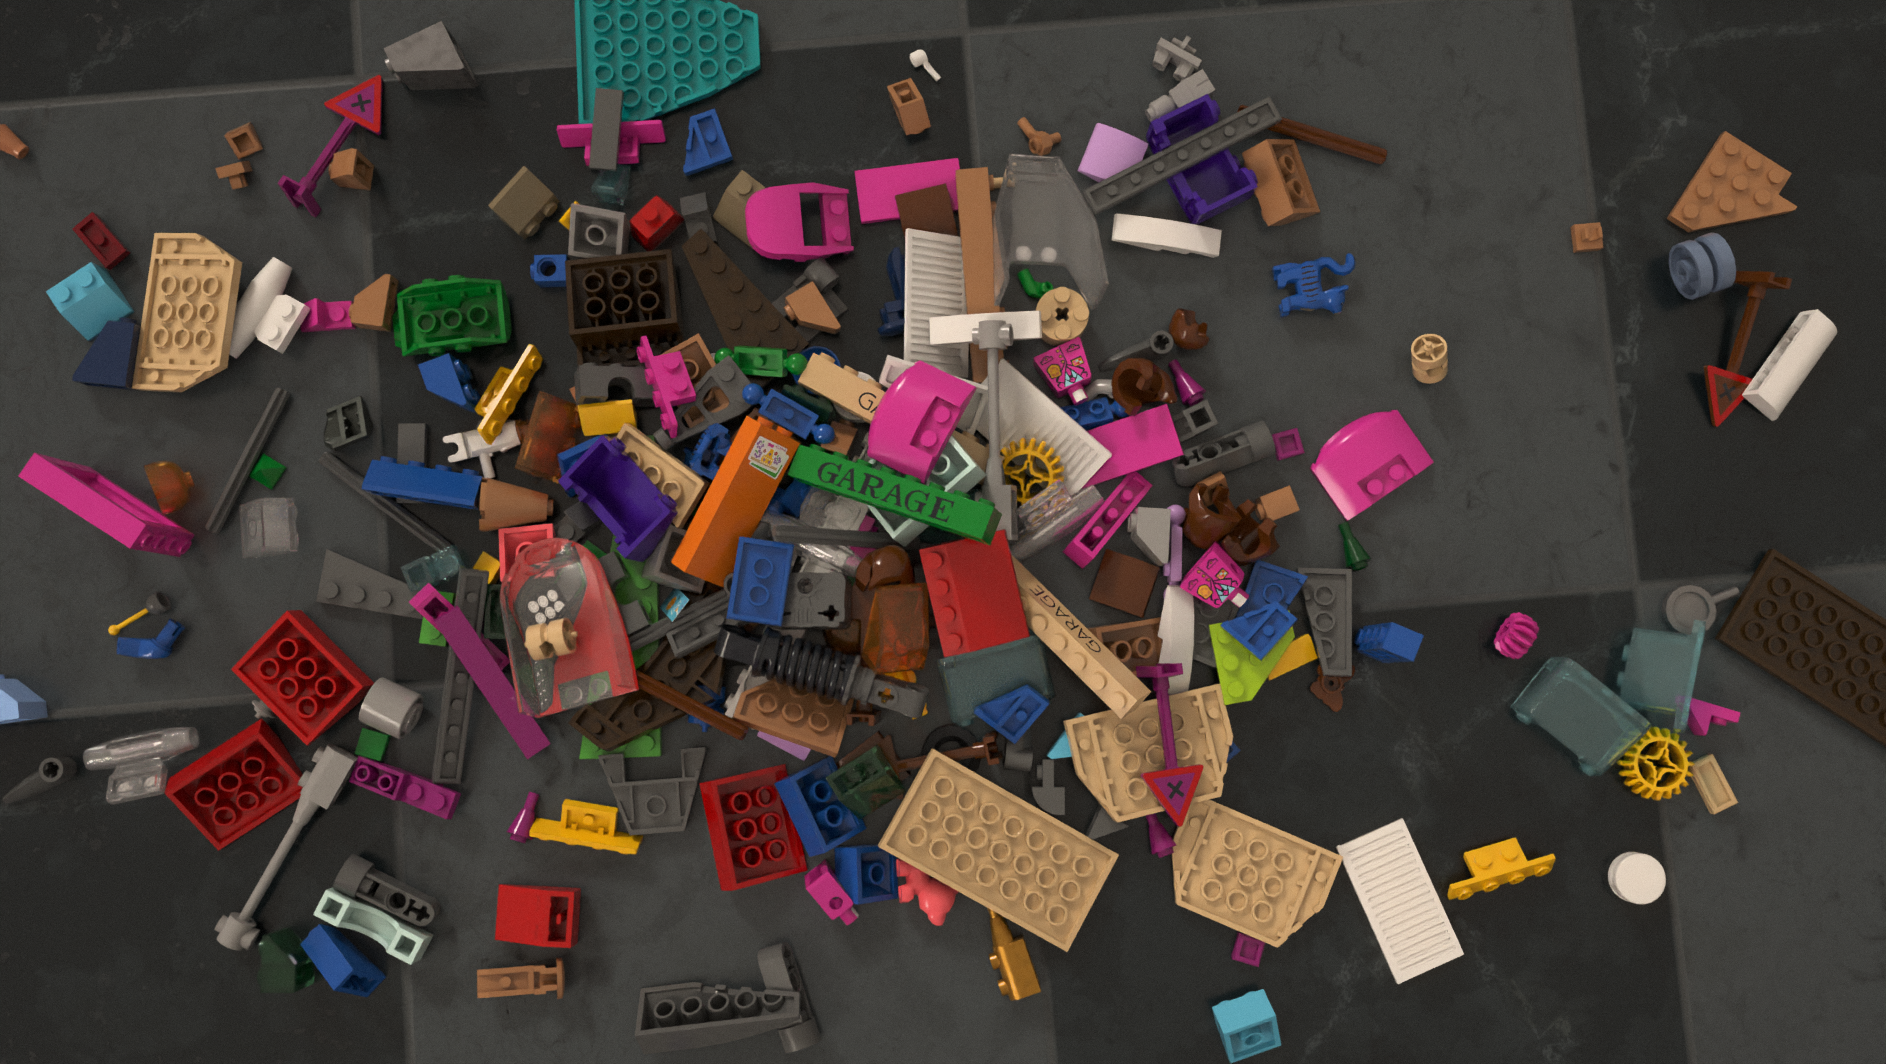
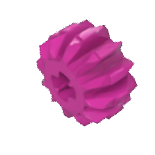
(1516, 635)

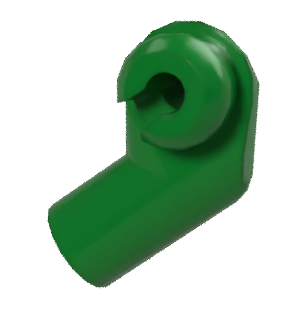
(1032, 287)

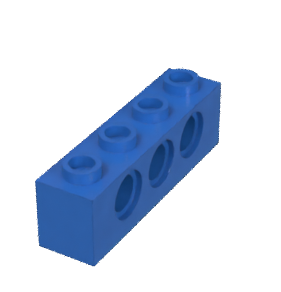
(1388, 642)

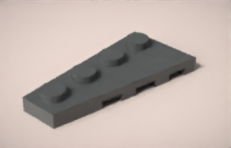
(361, 587)
(1329, 611)

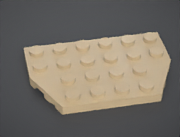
(186, 313)
(1115, 751)
(1249, 872)

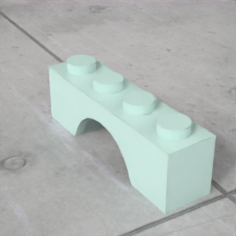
(394, 933)

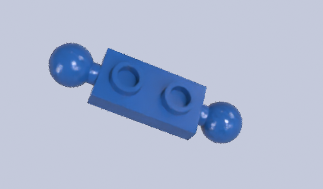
(1095, 413)
(788, 414)

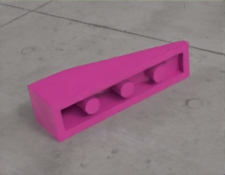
(1107, 519)
(433, 605)

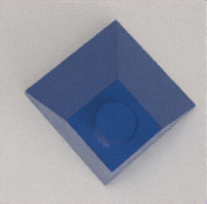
(866, 873)

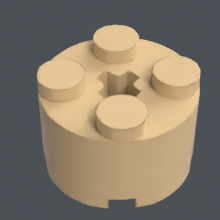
(1062, 302)

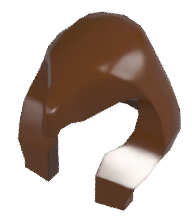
(1141, 382)
(1204, 526)
(1250, 539)
(887, 566)

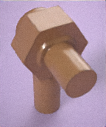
(1040, 141)

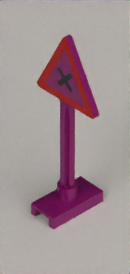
(359, 107)
(1174, 784)

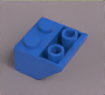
(450, 381)

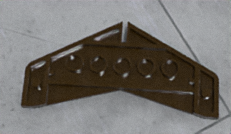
(637, 713)

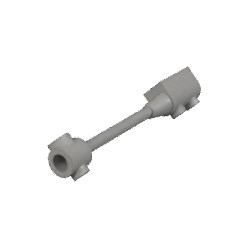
(991, 337)
(319, 789)

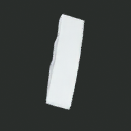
(1166, 235)
(959, 327)
(1177, 633)

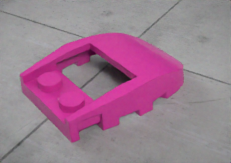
(776, 222)

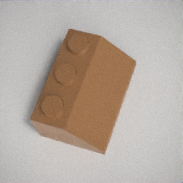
(1282, 182)

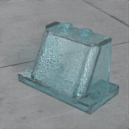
(1662, 672)

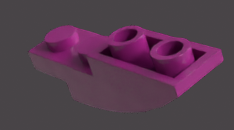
(405, 787)

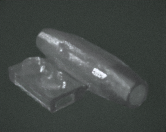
(828, 511)
(1052, 517)
(139, 761)

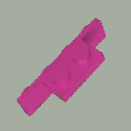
(632, 135)
(669, 380)

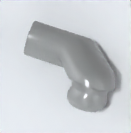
(1099, 386)

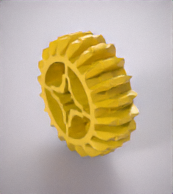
(1038, 474)
(1660, 751)

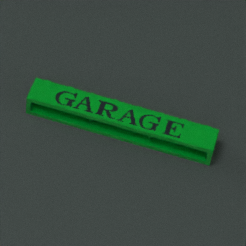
(896, 494)

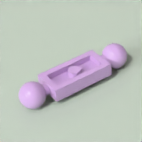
(1173, 569)

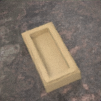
(1712, 784)

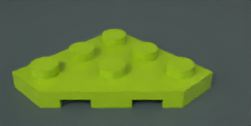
(1238, 669)

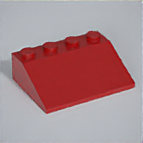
(974, 594)
(302, 676)
(237, 785)
(751, 829)

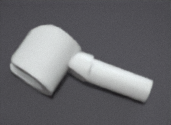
(920, 58)

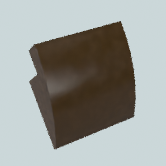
(619, 301)

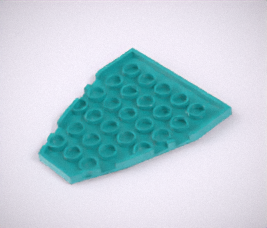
(661, 52)

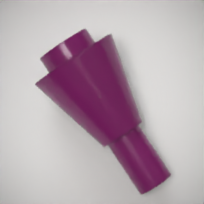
(1189, 389)
(524, 820)
(1160, 839)

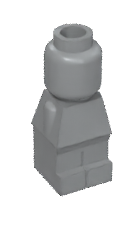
(1184, 93)

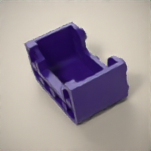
(1212, 184)

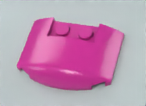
(917, 419)
(1369, 461)

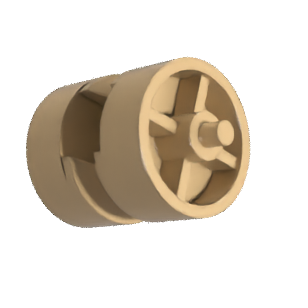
(1429, 358)
(555, 638)

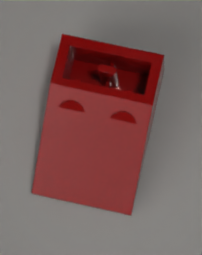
(538, 915)

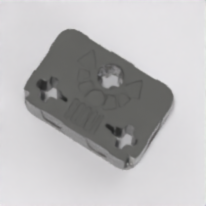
(808, 610)

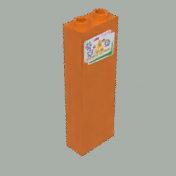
(735, 499)

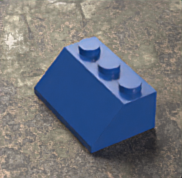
(816, 809)

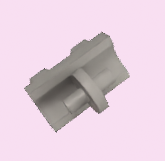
(1178, 54)

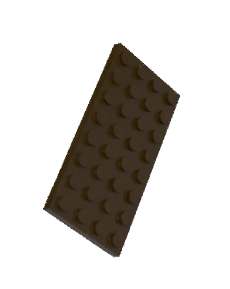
(1813, 641)

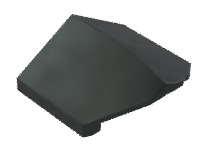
(347, 424)

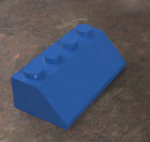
(423, 484)

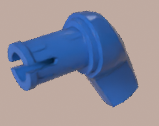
(152, 647)

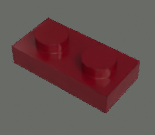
(101, 241)

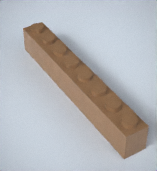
(976, 238)

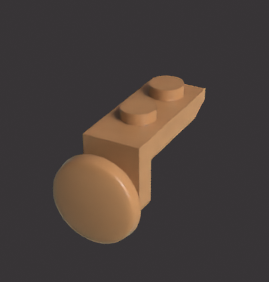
(521, 980)

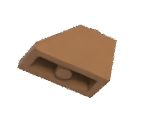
(909, 106)
(351, 170)
(375, 304)
(811, 310)
(844, 438)

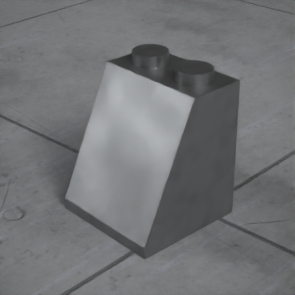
(430, 61)

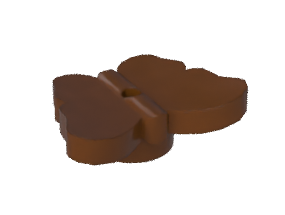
(1329, 694)

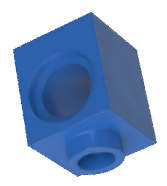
(541, 263)

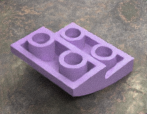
(1110, 152)

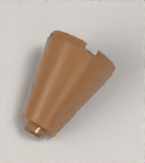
(511, 505)

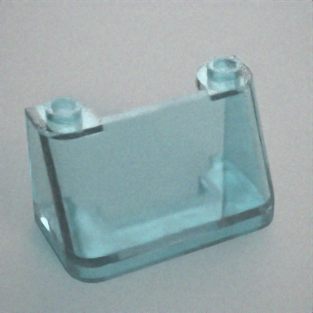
(992, 672)
(1581, 714)

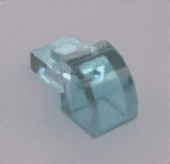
(433, 568)

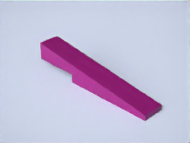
(491, 681)

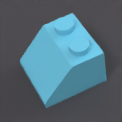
(89, 300)
(1247, 1025)

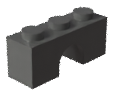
(593, 383)
(633, 614)

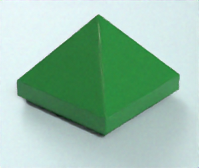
(267, 471)

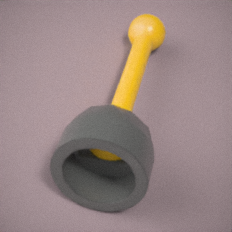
(155, 604)

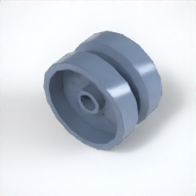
(1702, 266)

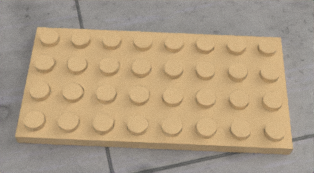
(998, 850)

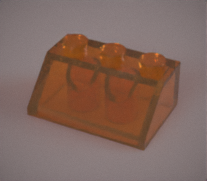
(547, 435)

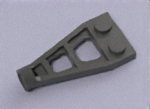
(731, 381)

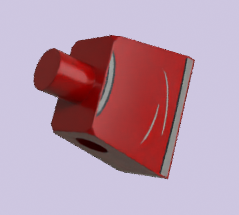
(654, 223)

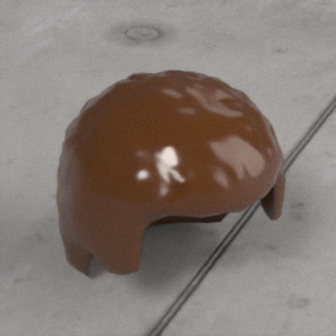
(1186, 331)

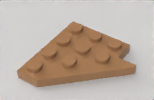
(1731, 188)
(794, 716)

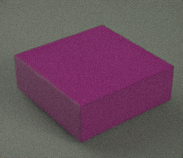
(1287, 444)
(1247, 949)

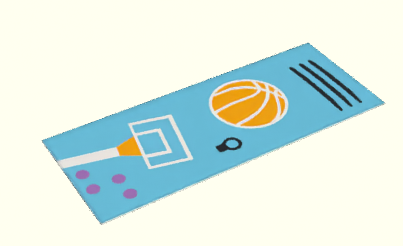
(674, 604)

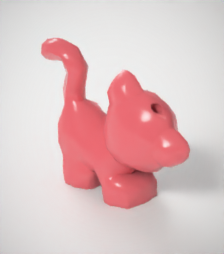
(933, 895)

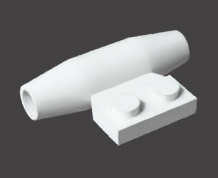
(266, 311)

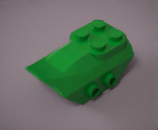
(451, 316)

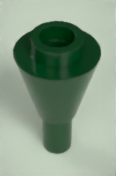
(1354, 553)

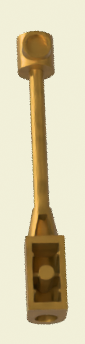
(1013, 960)

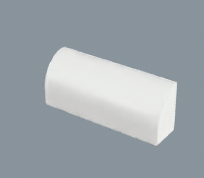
(1790, 363)

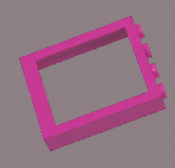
(106, 506)

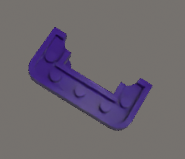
(621, 497)

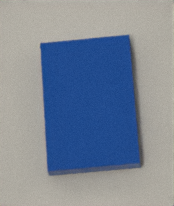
(760, 581)

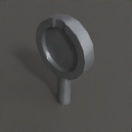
(1692, 603)

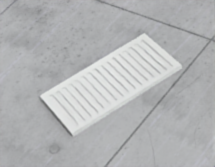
(933, 290)
(1031, 414)
(1399, 901)

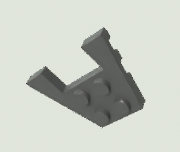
(654, 803)

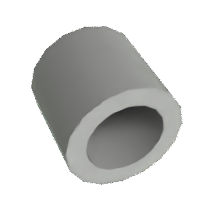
(391, 708)

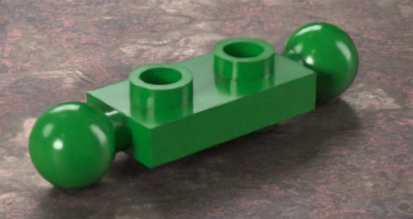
(764, 360)

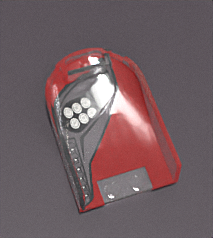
(553, 583)

